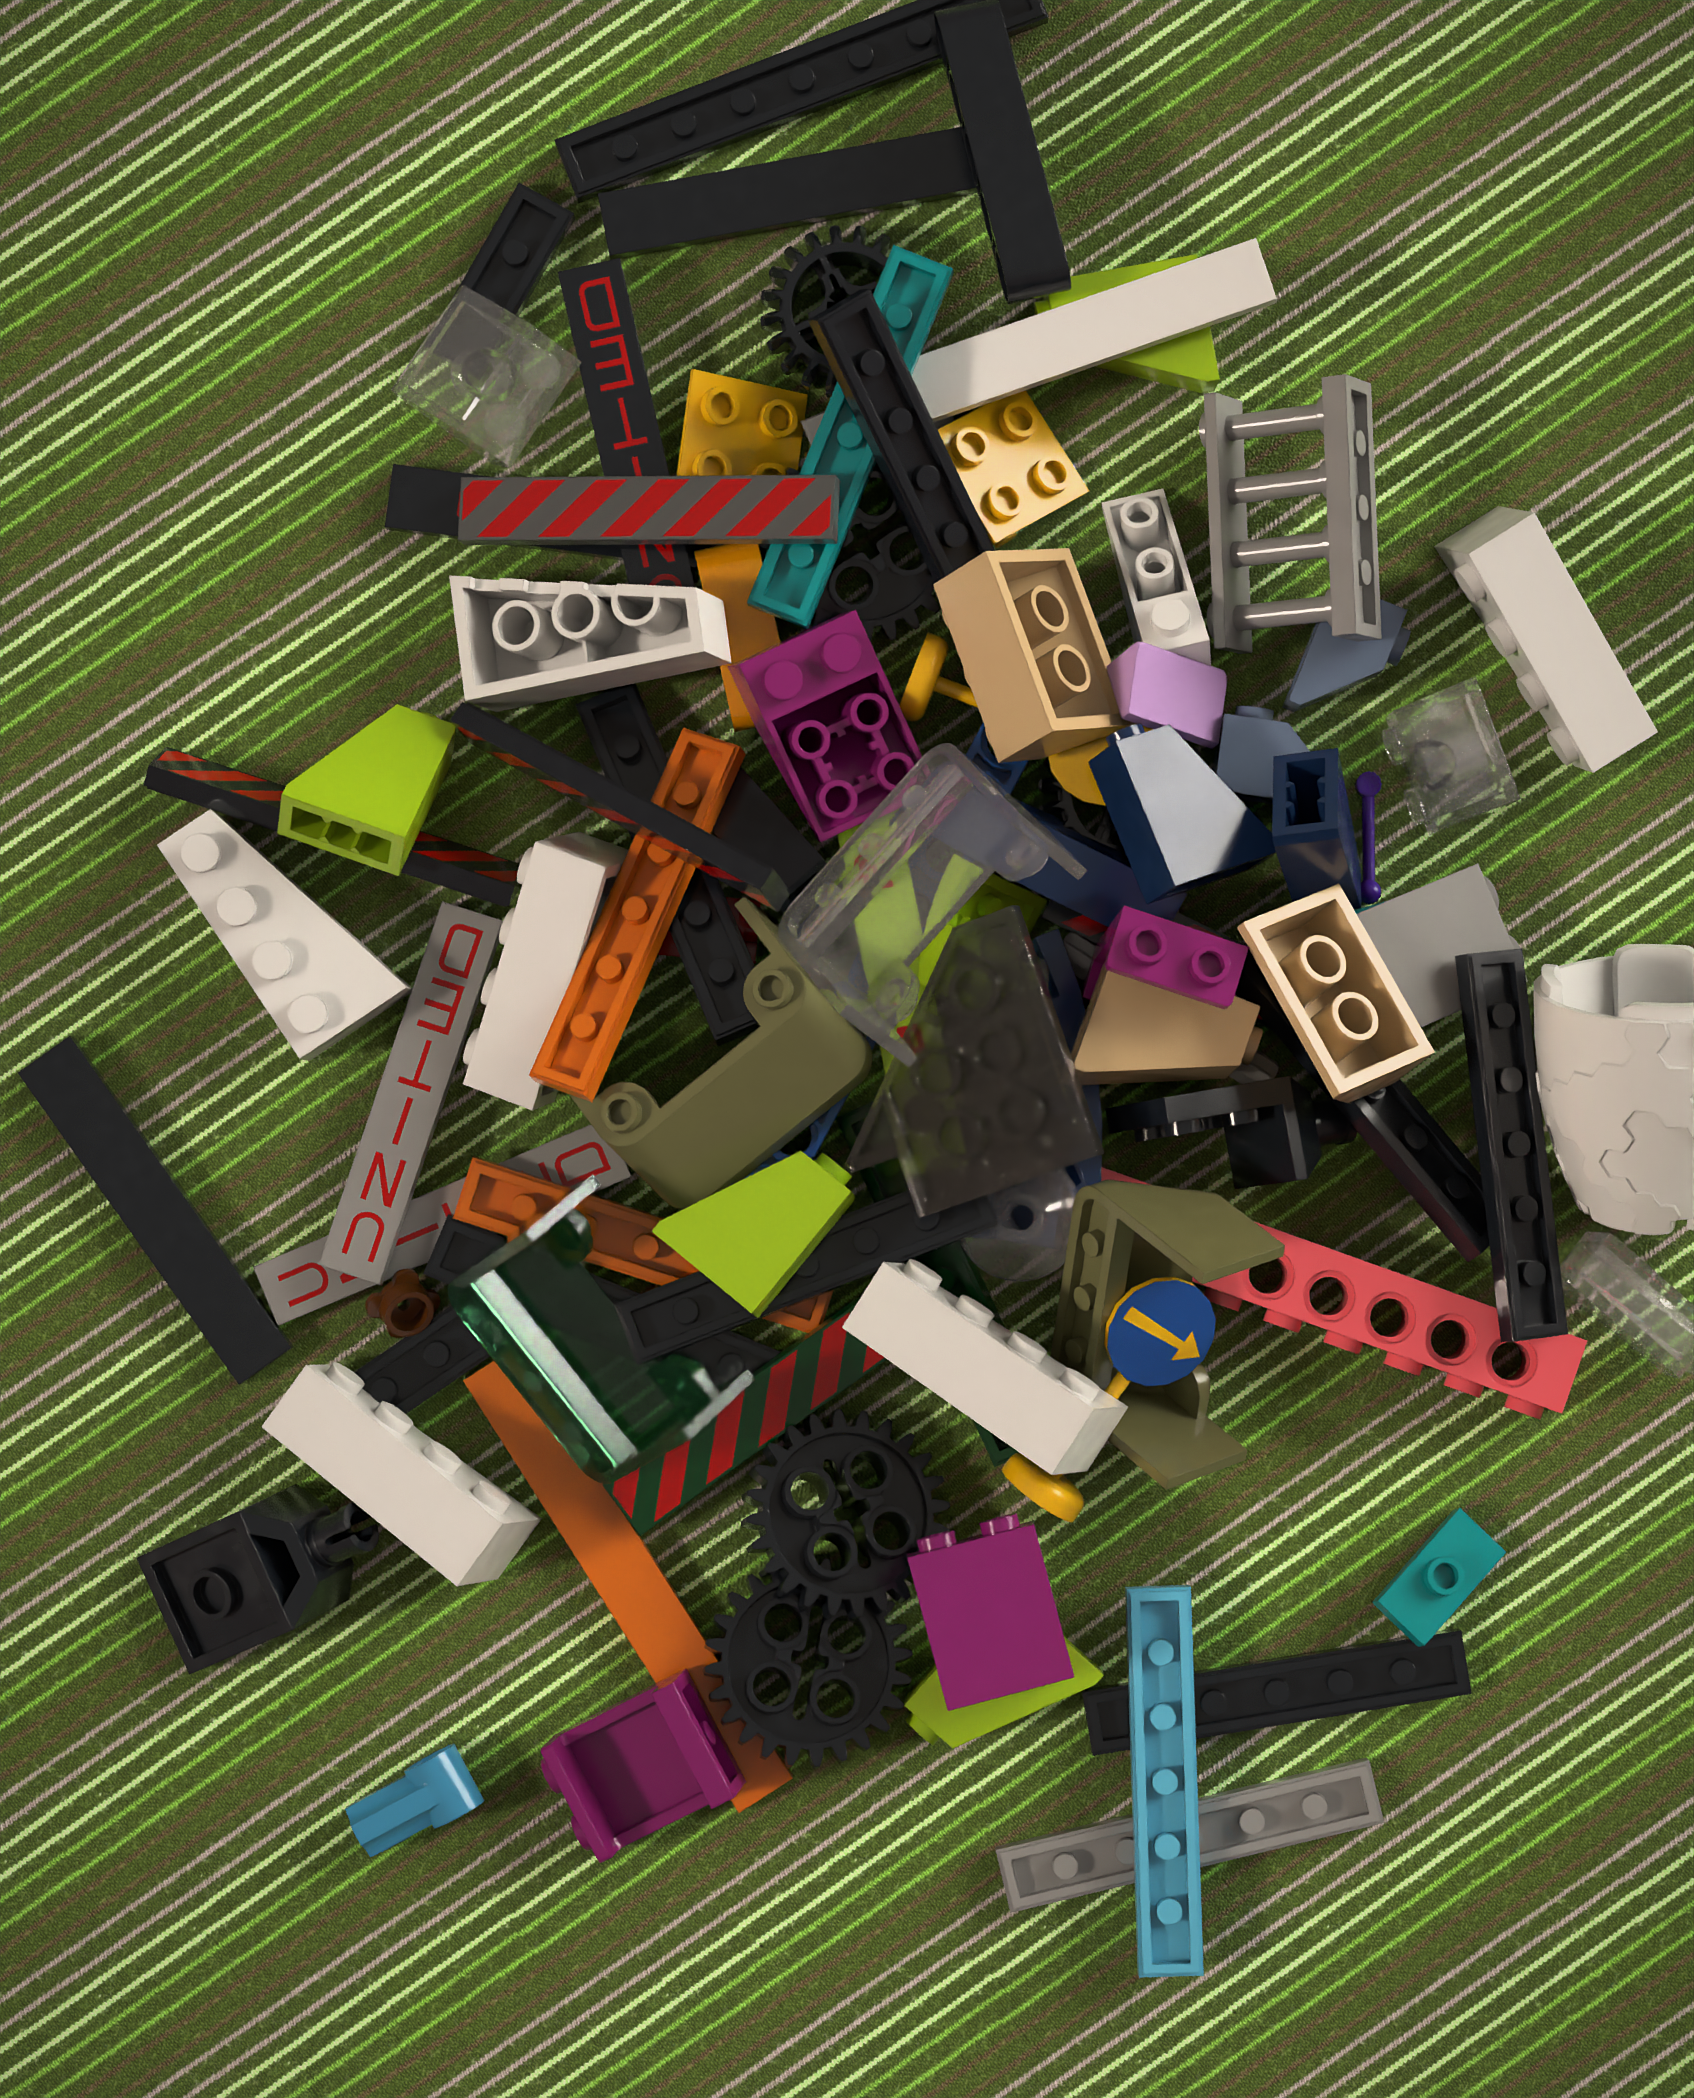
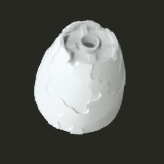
(1621, 1083)

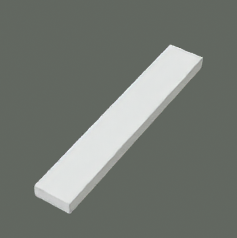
(1094, 330)

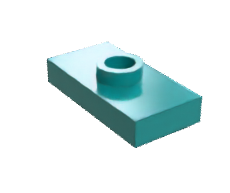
(1439, 1577)

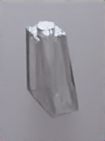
(1631, 1301)

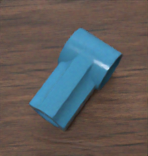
(427, 1795)

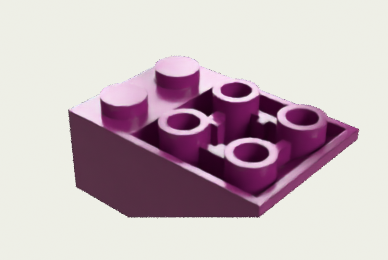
(829, 721)

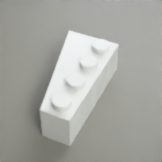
(1547, 637)
(575, 638)
(543, 941)
(288, 947)
(984, 1368)
(400, 1475)

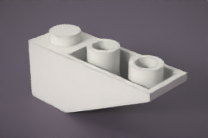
(1155, 576)

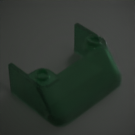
(569, 1351)

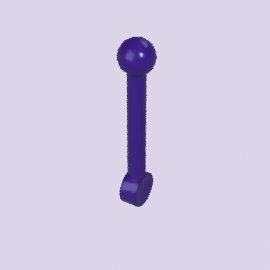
(1368, 786)

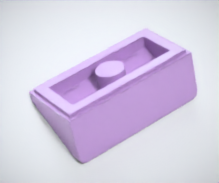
(1169, 689)

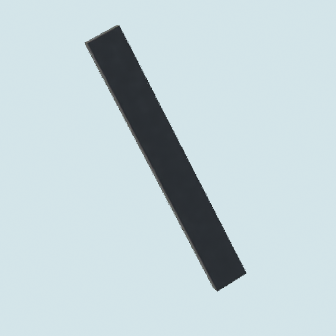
(765, 95)

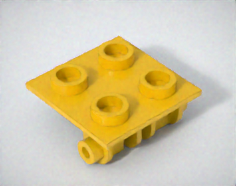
(739, 427)
(1011, 465)

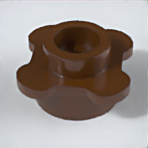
(411, 1316)

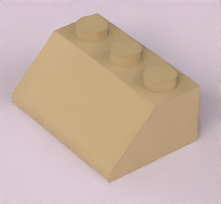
(1030, 652)
(1337, 993)

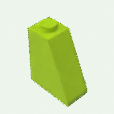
(1180, 362)
(372, 790)
(761, 1227)
(958, 1726)

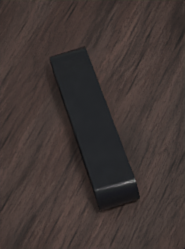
(1002, 151)

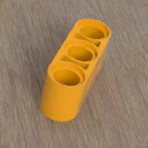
(730, 575)

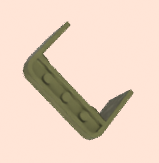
(751, 1097)
(1124, 1238)

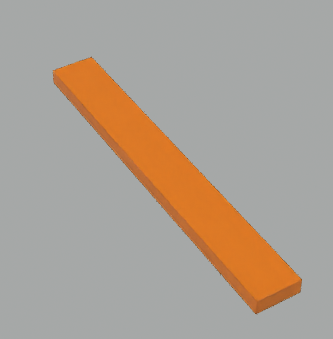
(618, 1567)

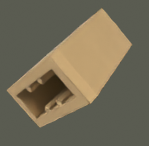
(1160, 1036)

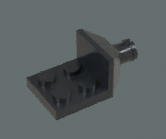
(1268, 1126)
(255, 1574)

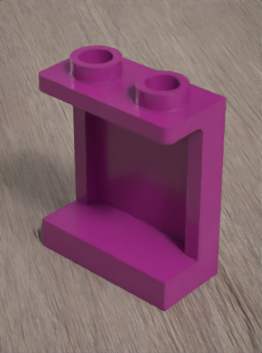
(1168, 958)
(989, 1612)
(641, 1765)

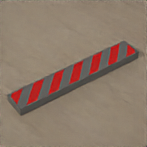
(649, 510)

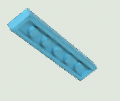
(1164, 1781)

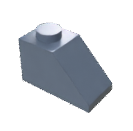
(1338, 663)
(1247, 751)

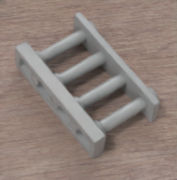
(1346, 541)

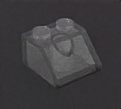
(486, 376)
(1450, 758)

